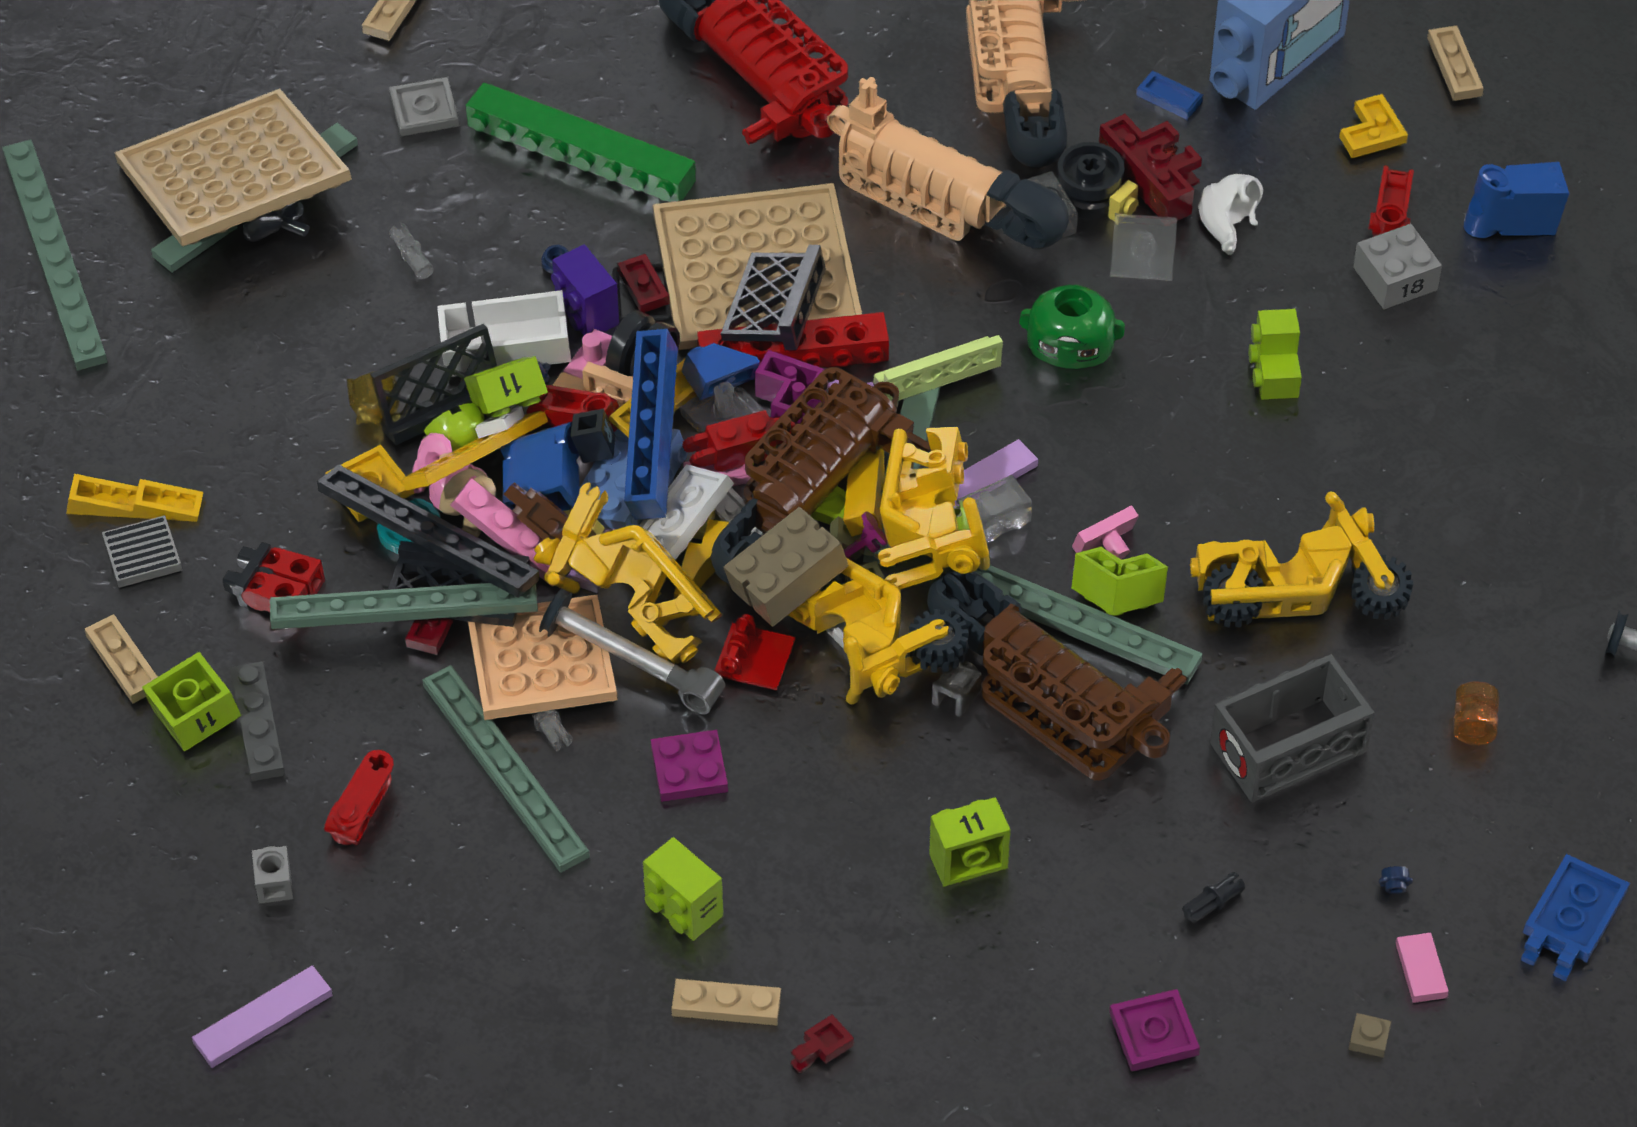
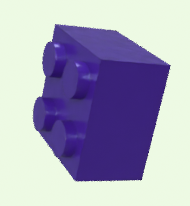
(587, 291)

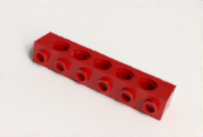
(823, 341)

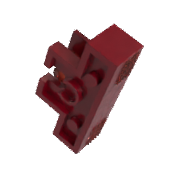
(1151, 163)

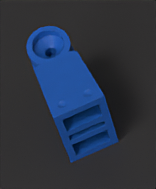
(1517, 200)
(544, 463)

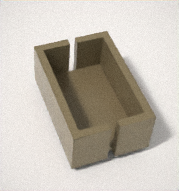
(786, 566)

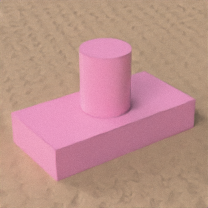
(593, 349)
(1108, 533)

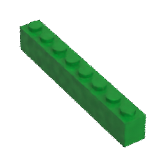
(581, 143)

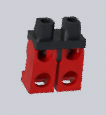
(272, 574)

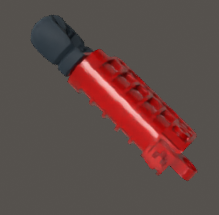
(769, 61)

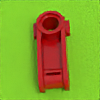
(1392, 201)
(563, 402)
(360, 798)

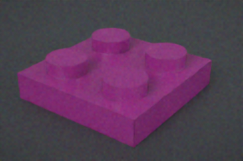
(689, 765)
(1154, 1030)

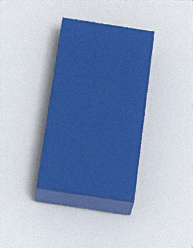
(1169, 95)

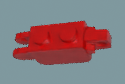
(729, 441)

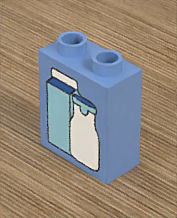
(1269, 43)

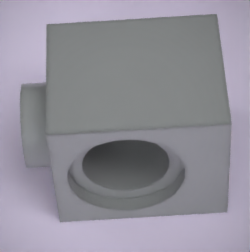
(276, 885)

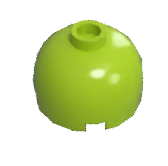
(457, 427)

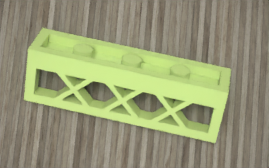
(944, 367)

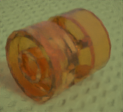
(1476, 713)

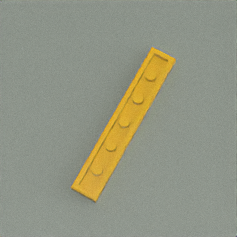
(472, 451)

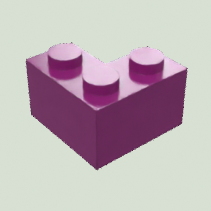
(783, 381)

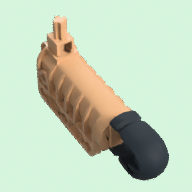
(1012, 53)
(924, 175)

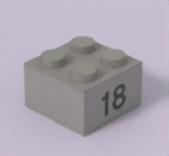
(1397, 266)

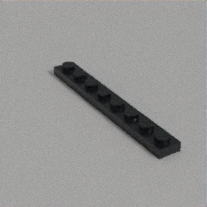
(428, 531)

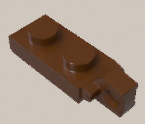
(537, 512)

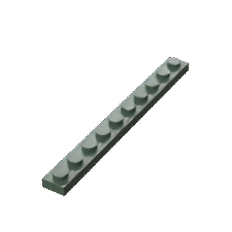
(54, 255)

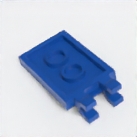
(1573, 914)

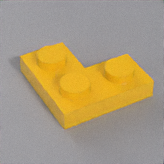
(1378, 129)

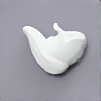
(1228, 204)

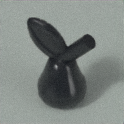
(273, 221)

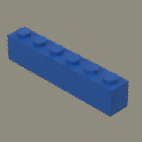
(651, 424)

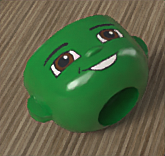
(1071, 327)

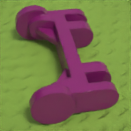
(868, 536)

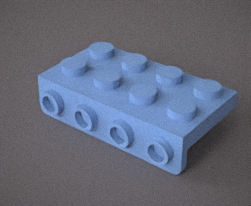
(611, 476)

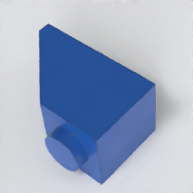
(717, 364)

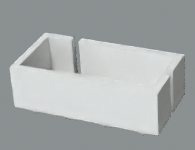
(516, 327)

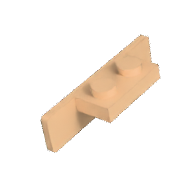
(599, 380)

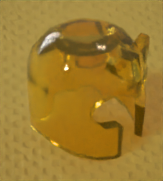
(364, 400)

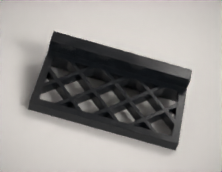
(797, 298)
(417, 415)
(428, 565)

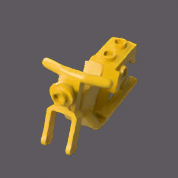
(921, 513)
(627, 557)

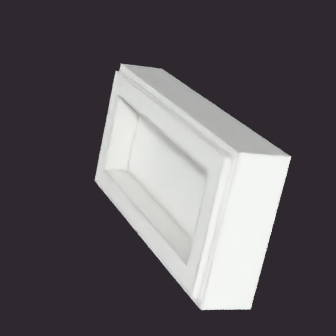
(500, 423)

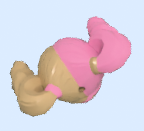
(446, 490)

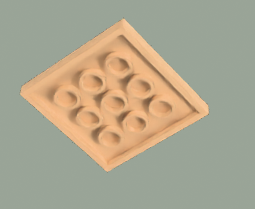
(536, 672)

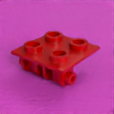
(754, 654)

